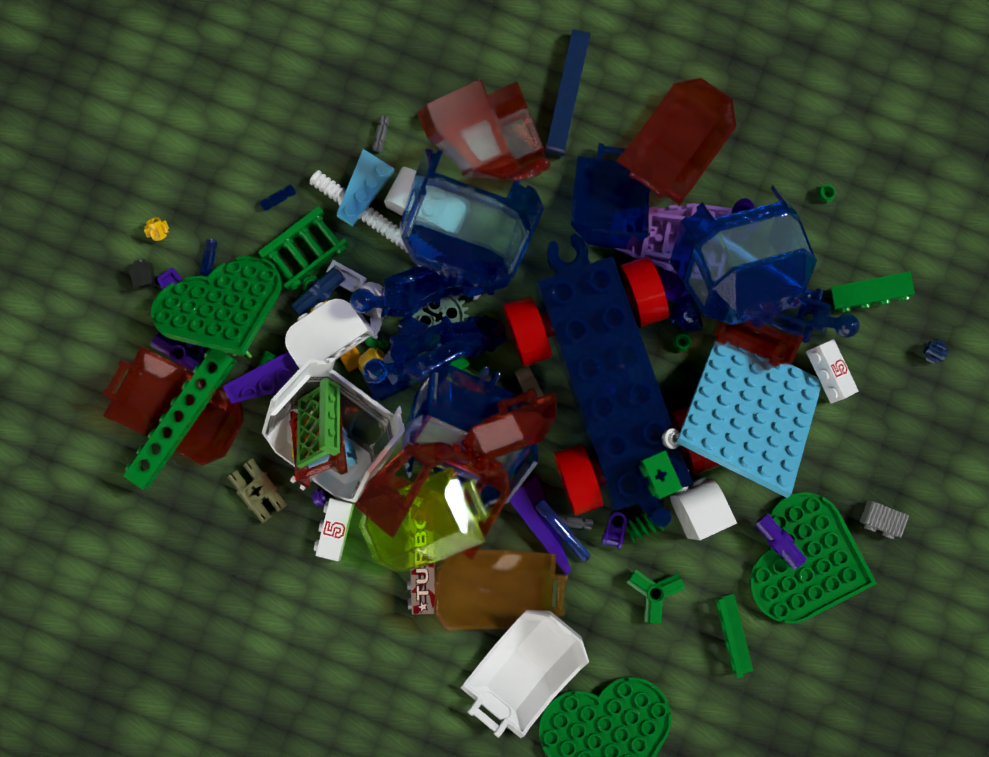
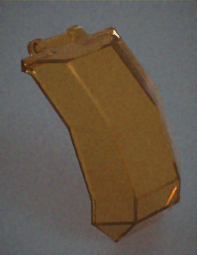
(495, 588)

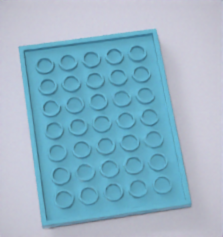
(751, 416)

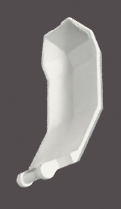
(525, 671)

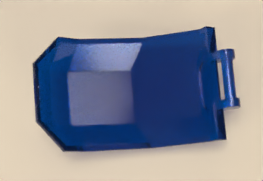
(607, 203)

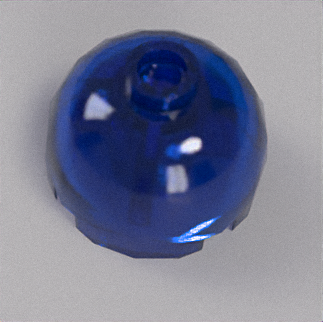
(686, 315)

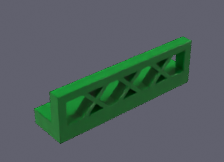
(733, 635)

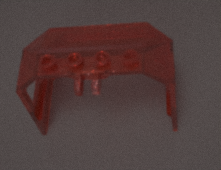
(389, 507)

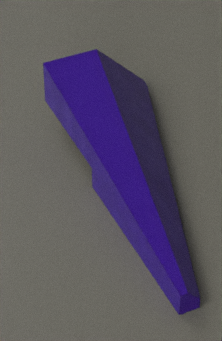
(524, 502)

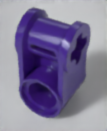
(614, 531)

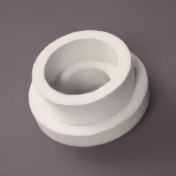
(670, 438)

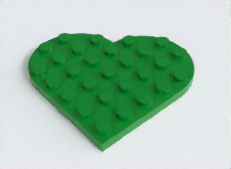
(220, 308)
(828, 576)
(622, 721)

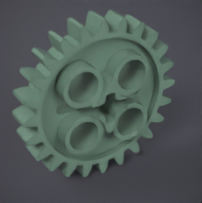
(445, 303)

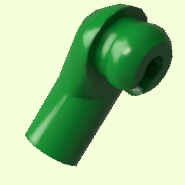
(382, 345)

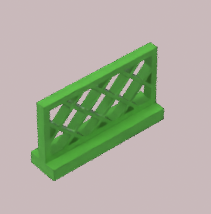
(327, 424)

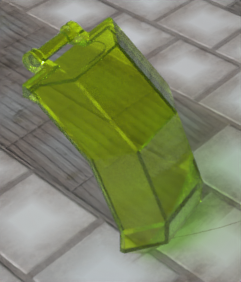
(434, 527)

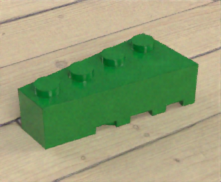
(872, 291)

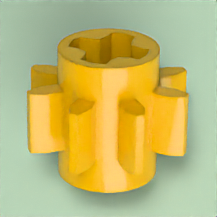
(156, 229)

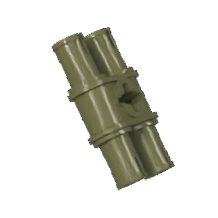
(259, 480)

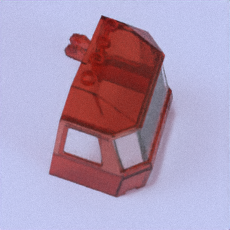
(486, 133)

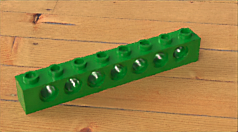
(134, 469)

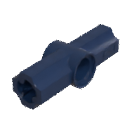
(318, 291)

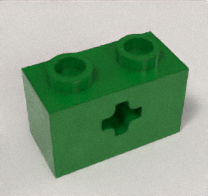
(670, 481)

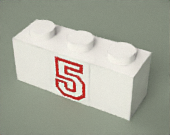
(832, 371)
(334, 529)

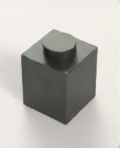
(142, 274)

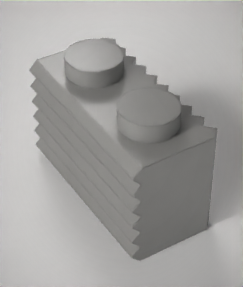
(883, 519)

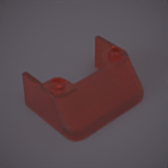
(761, 341)

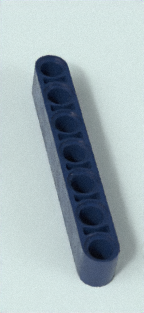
(567, 92)

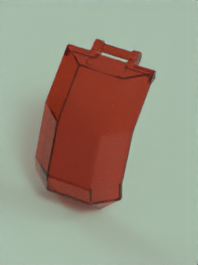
(680, 139)
(148, 393)
(515, 429)

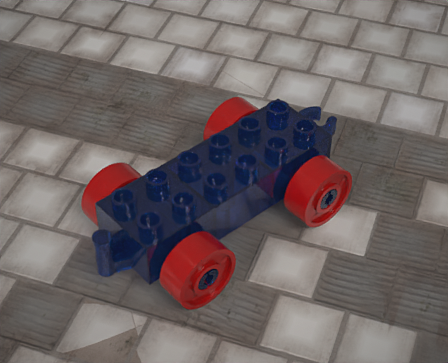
(594, 326)

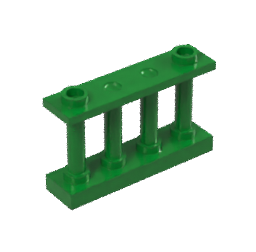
(286, 241)

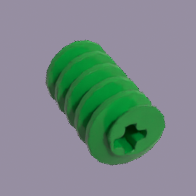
(640, 527)

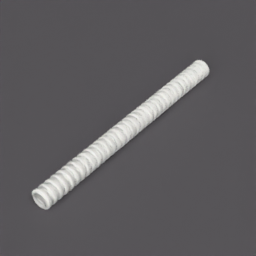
(372, 218)

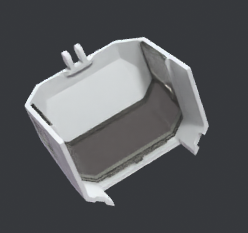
(368, 425)

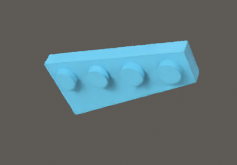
(365, 184)

